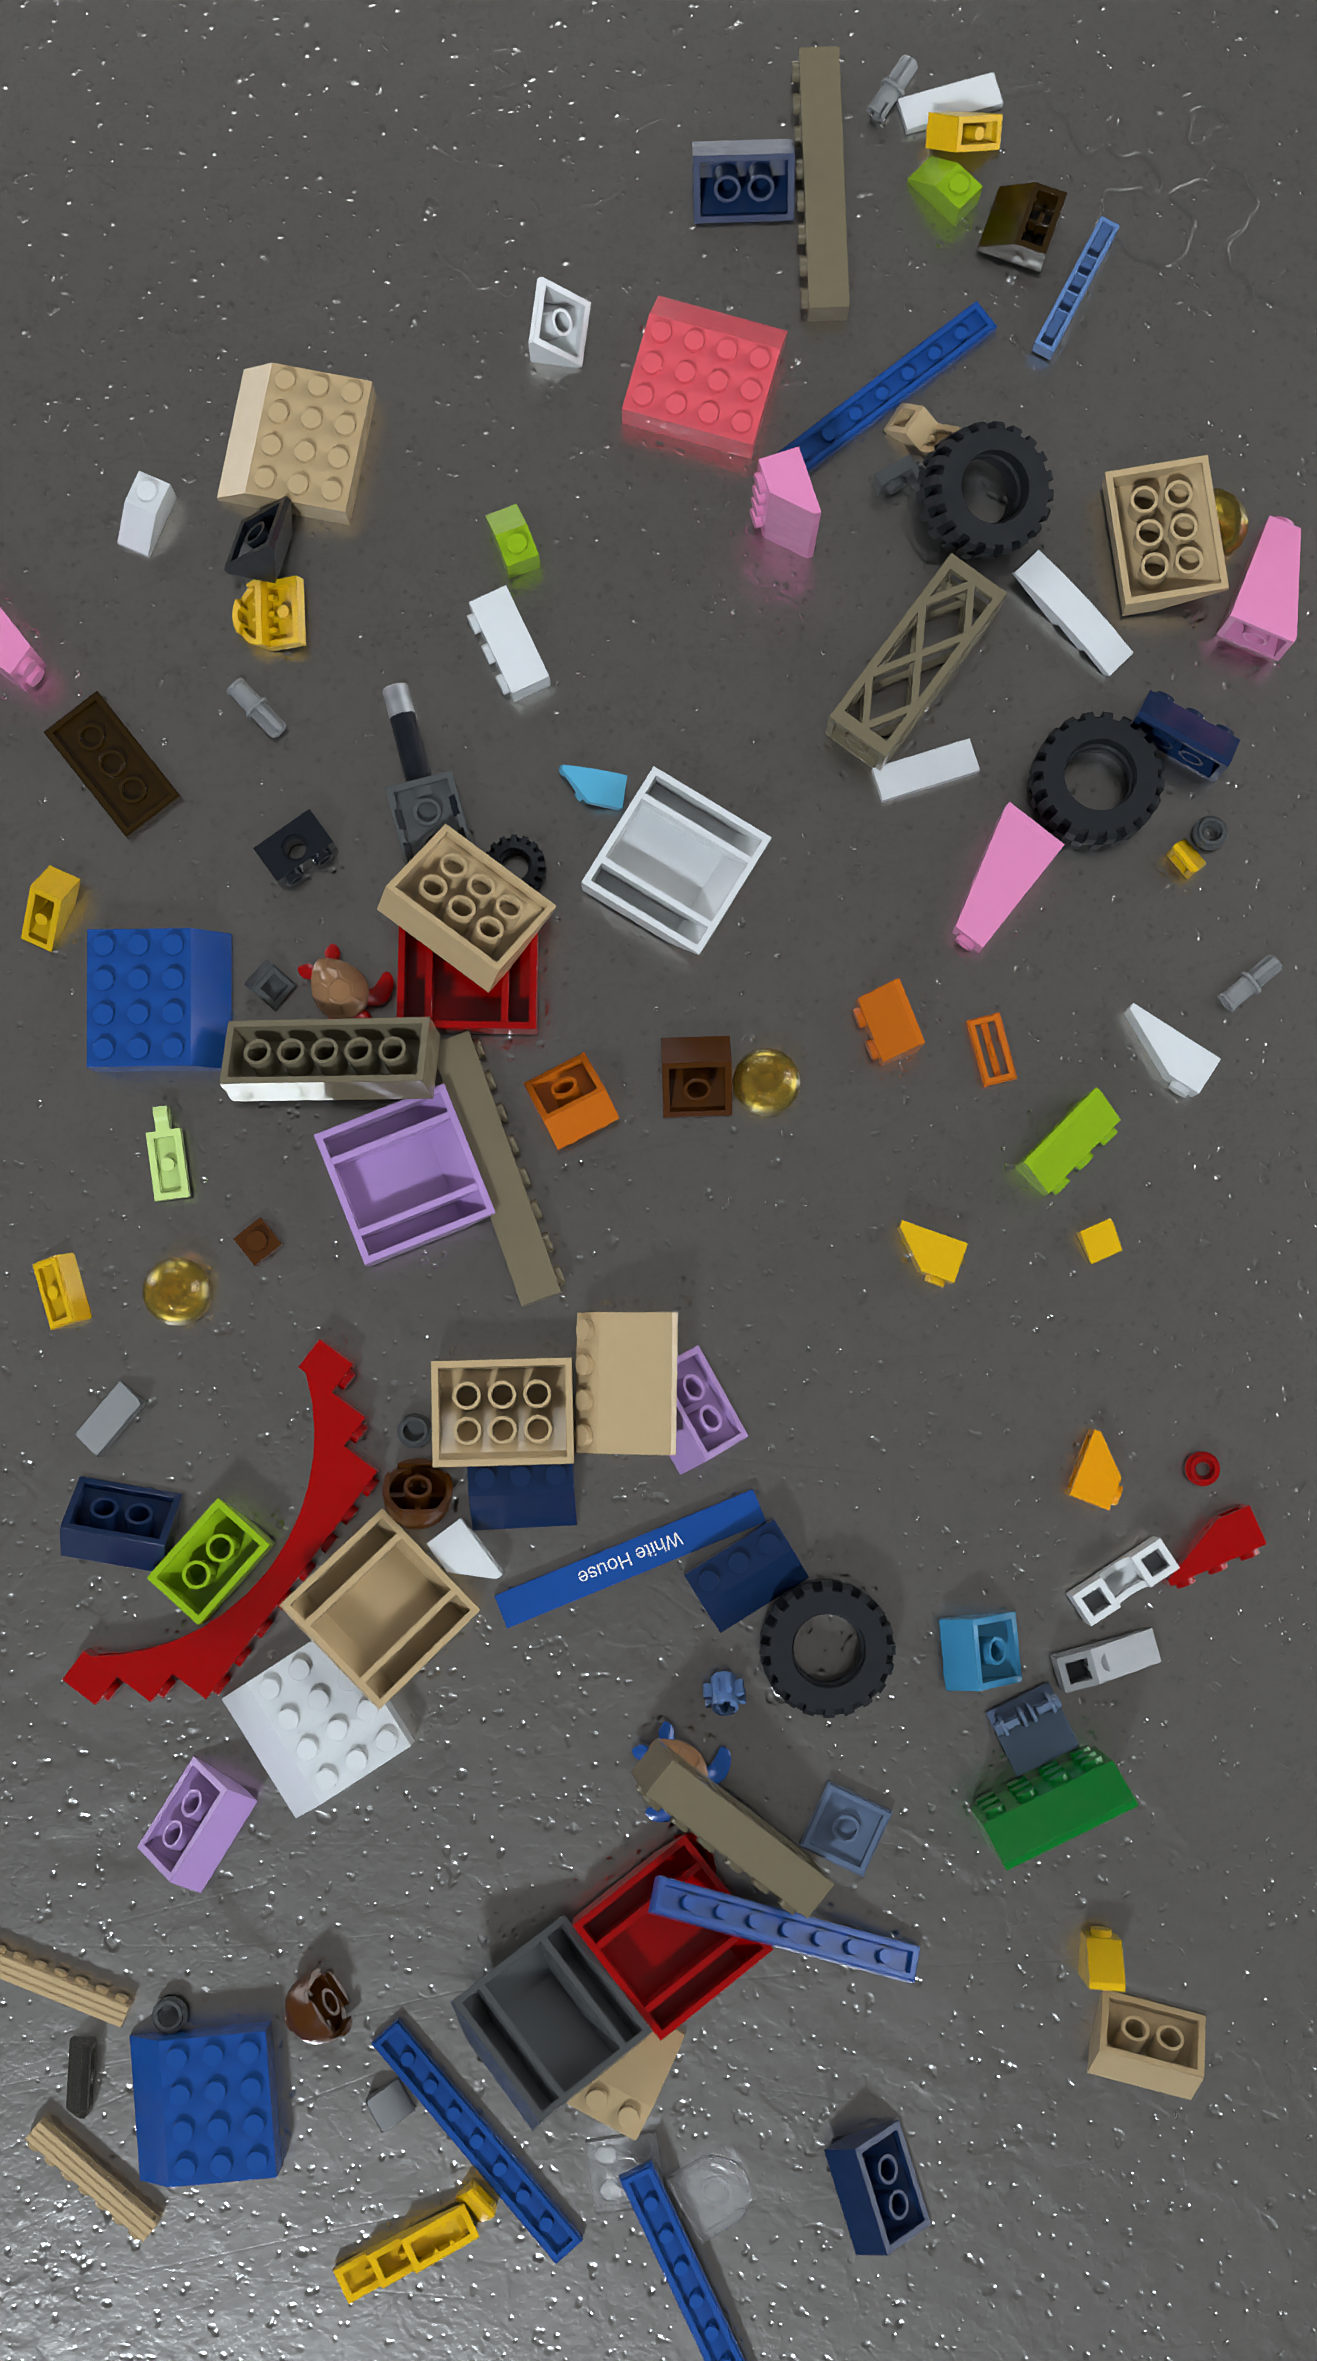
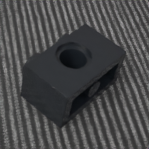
(301, 830)

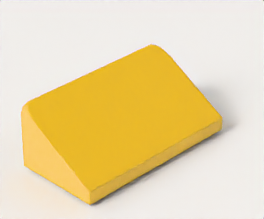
(62, 1290)

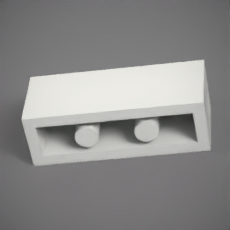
(508, 644)

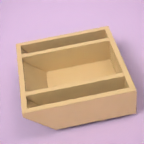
(298, 439)
(379, 1608)

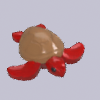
(342, 989)

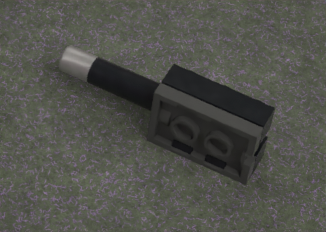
(424, 800)

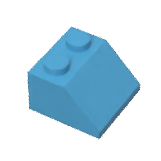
(980, 1651)

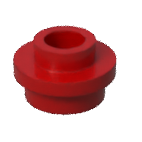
(1213, 1468)

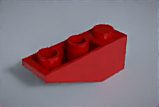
(1219, 1541)

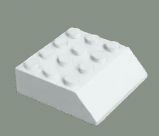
(675, 862)
(314, 1728)

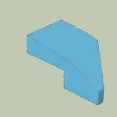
(596, 786)

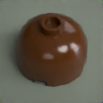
(417, 1494)
(317, 2008)

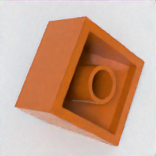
(888, 1023)
(571, 1100)

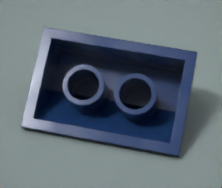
(743, 180)
(1186, 735)
(522, 1496)
(119, 1524)
(746, 1575)
(877, 2188)

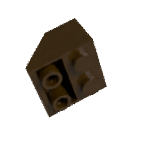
(1022, 223)

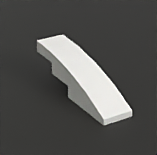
(1073, 612)

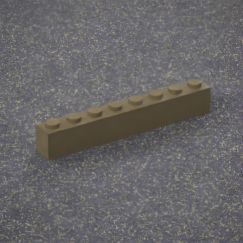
(822, 184)
(494, 1153)

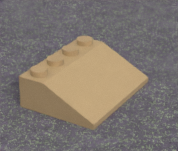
(1164, 534)
(465, 907)
(626, 1383)
(502, 1412)
(631, 2086)

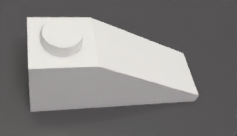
(1174, 1055)

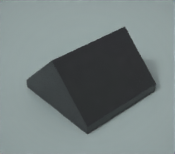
(262, 543)

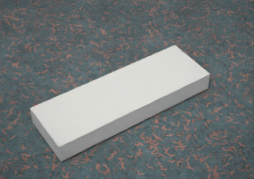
(970, 95)
(926, 770)

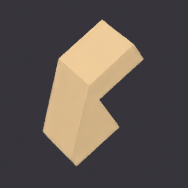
(917, 428)

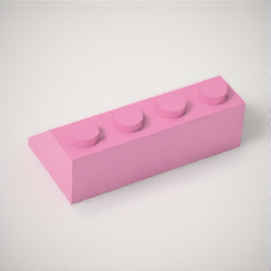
(786, 502)

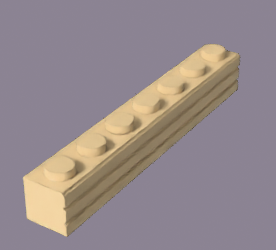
(64, 1988)
(92, 2179)

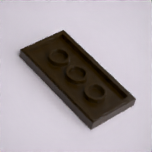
(112, 765)

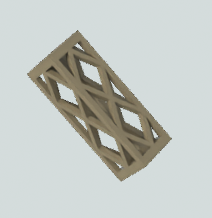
(857, 734)

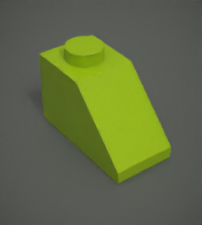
(947, 188)
(513, 541)

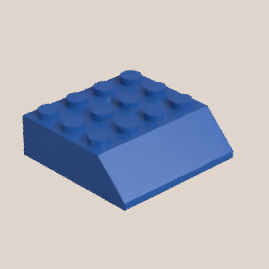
(157, 999)
(206, 2105)

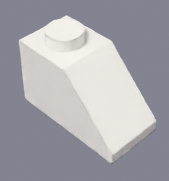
(145, 513)
(463, 1552)

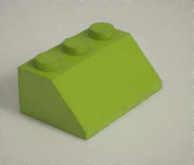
(1069, 1143)
(211, 1561)

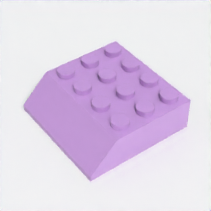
(404, 1176)

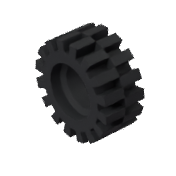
(526, 849)

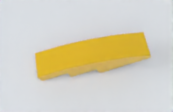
(406, 2252)

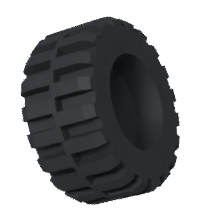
(1025, 483)
(1115, 741)
(874, 1658)

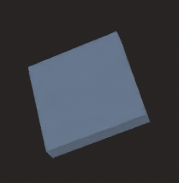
(845, 1828)

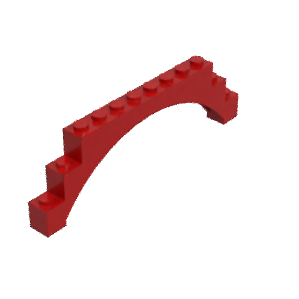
(334, 1487)

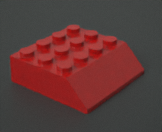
(456, 1003)
(657, 1961)

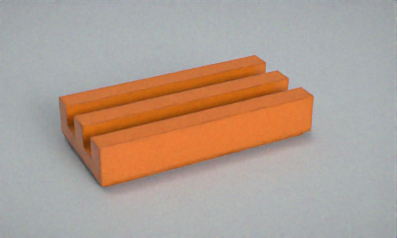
(977, 1051)

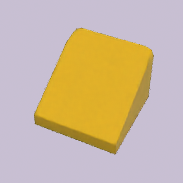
(1185, 858)
(1100, 1241)
(477, 2201)

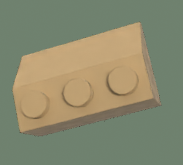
(1147, 2045)

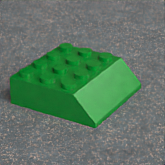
(1052, 1806)

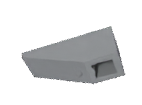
(1105, 1660)

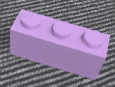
(704, 1414)
(196, 1825)

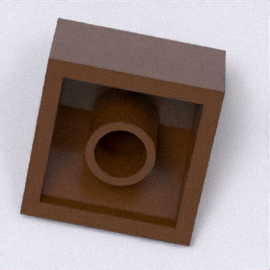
(696, 1076)

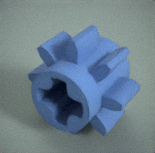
(724, 1693)

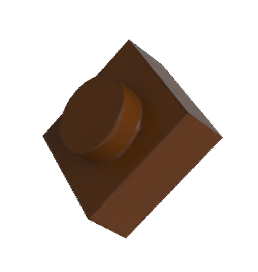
(258, 1241)

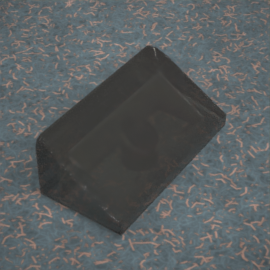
(81, 2075)

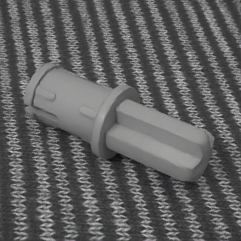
(892, 87)
(256, 708)
(1250, 982)

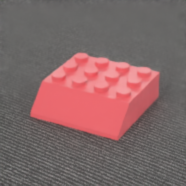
(703, 376)

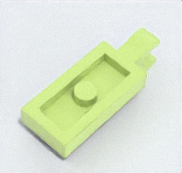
(167, 1158)

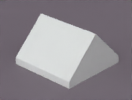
(558, 326)

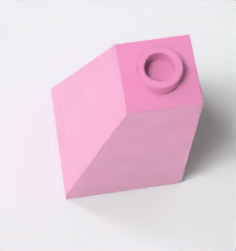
(1267, 594)
(1008, 869)

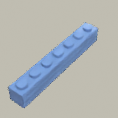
(1075, 287)

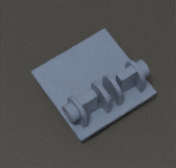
(1032, 1729)

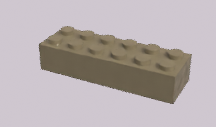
(330, 1059)
(731, 1829)

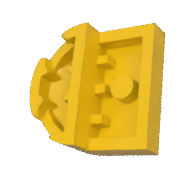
(272, 614)

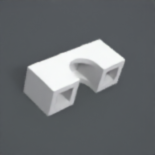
(1128, 1574)

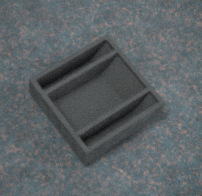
(548, 2021)

